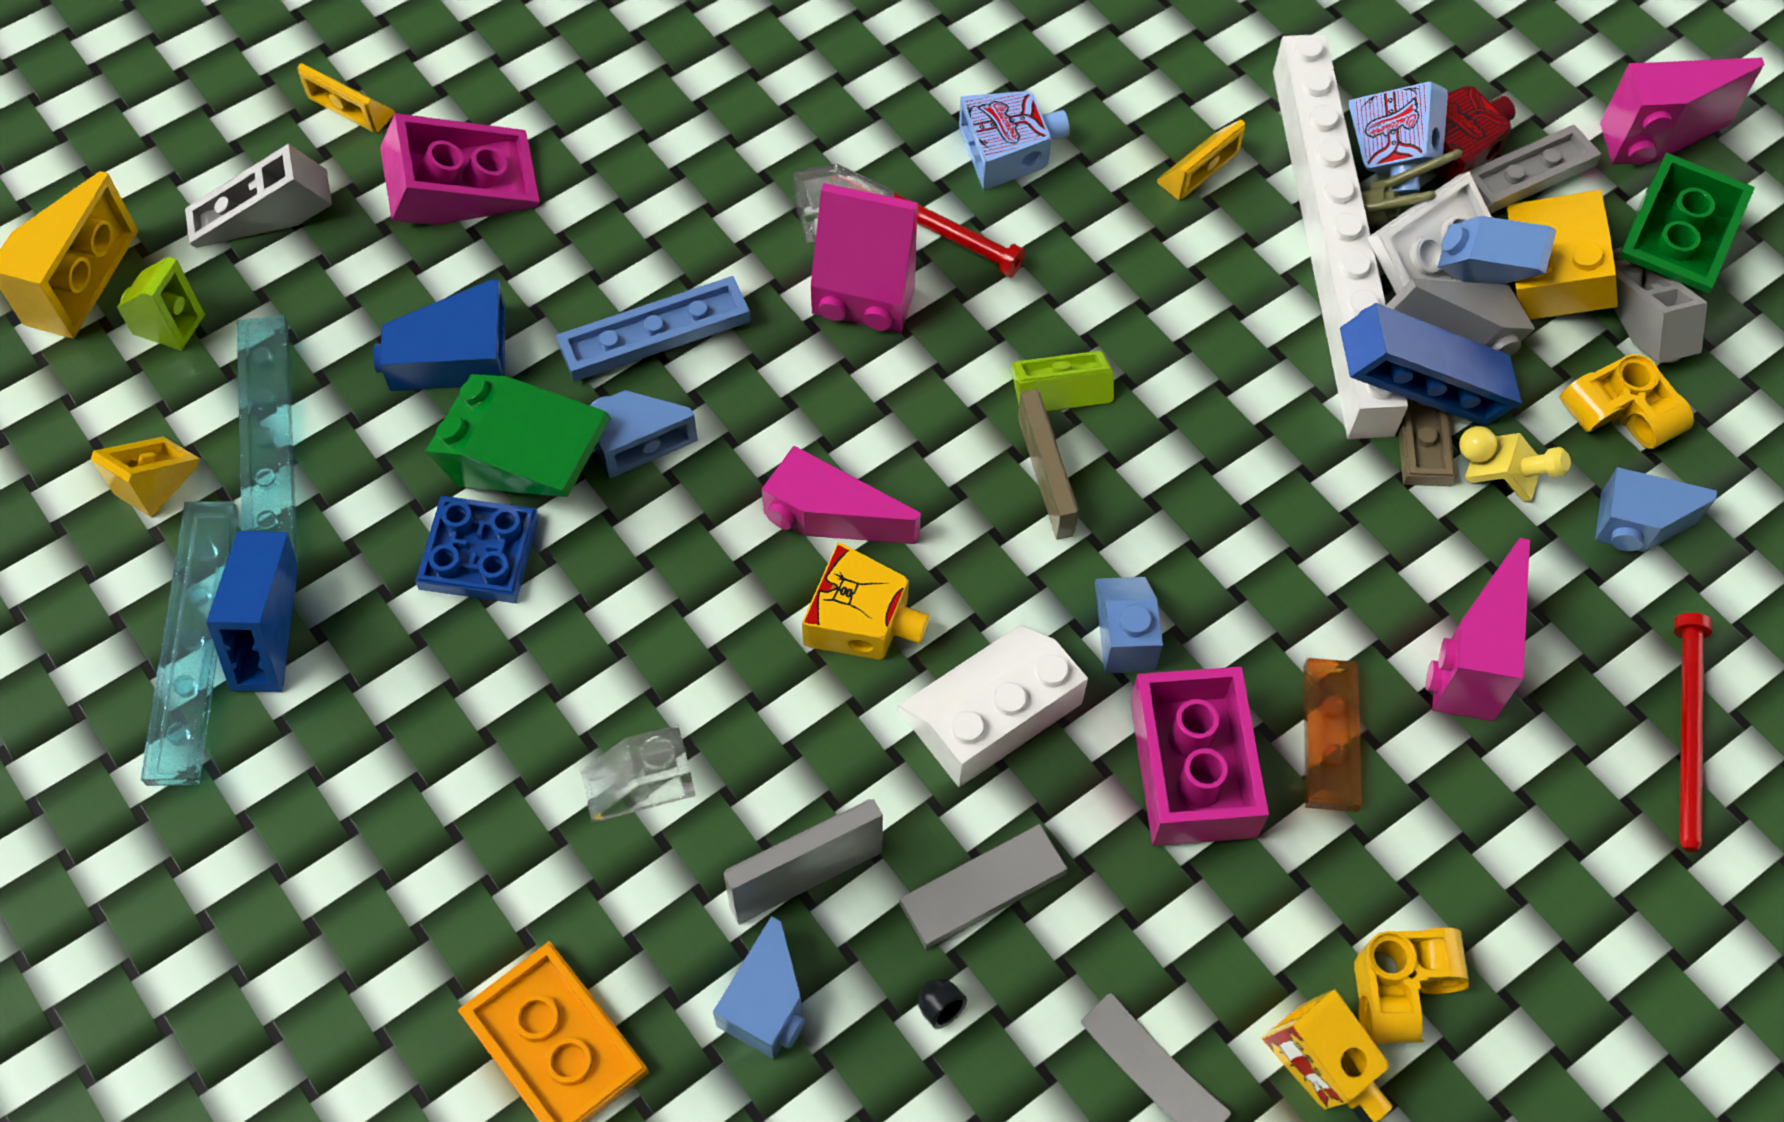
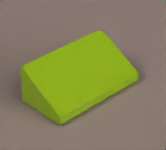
(1066, 379)

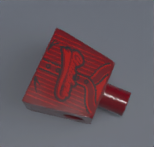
(1475, 128)

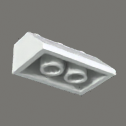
(995, 702)

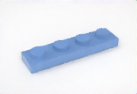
(653, 328)

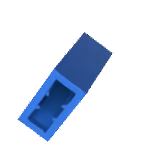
(445, 341)
(255, 611)

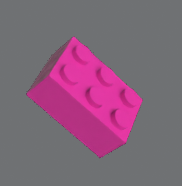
(1198, 756)

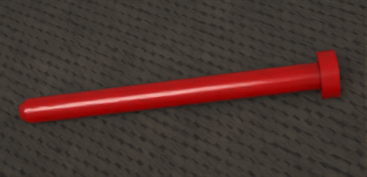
(1009, 258)
(1692, 630)

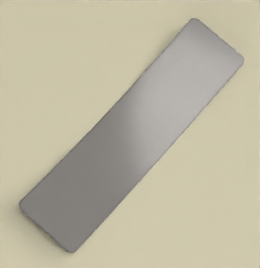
(1150, 1064)

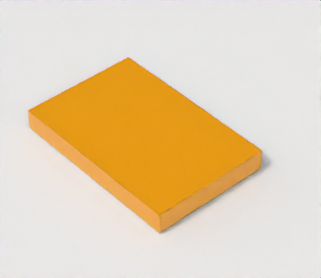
(553, 1040)

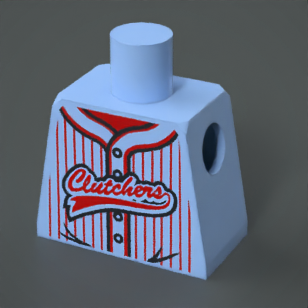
(1401, 129)
(1008, 135)

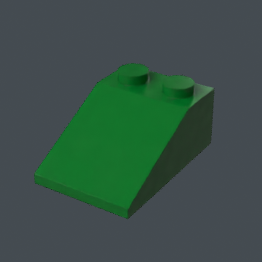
(1686, 222)
(516, 437)

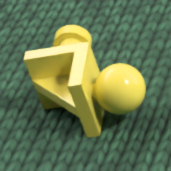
(1509, 459)

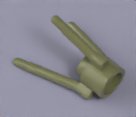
(1385, 204)

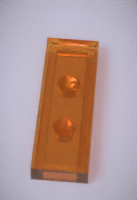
(1332, 735)

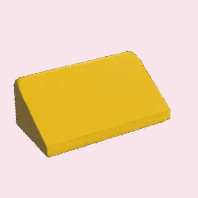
(344, 99)
(1203, 161)

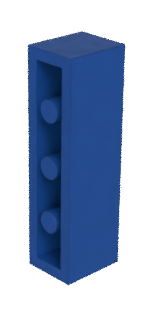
(1429, 365)

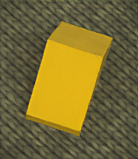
(145, 471)

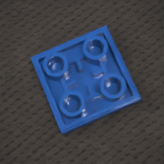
(477, 549)

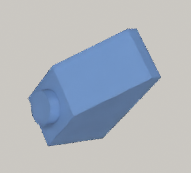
(1495, 250)
(641, 430)
(1647, 510)
(1128, 624)
(763, 997)

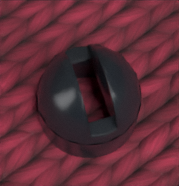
(941, 1002)

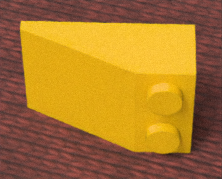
(66, 257)
(1581, 259)

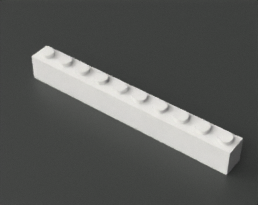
(1333, 220)

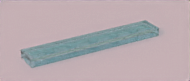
(266, 427)
(187, 651)

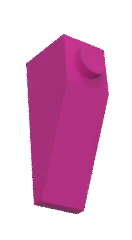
(833, 504)

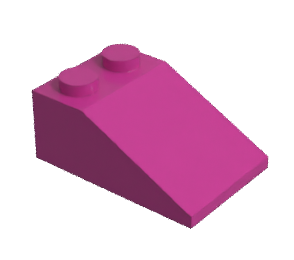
(1673, 105)
(455, 170)
(864, 258)
(1487, 651)

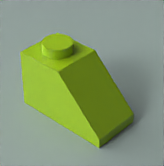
(162, 305)

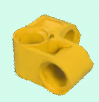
(1633, 395)
(1425, 963)

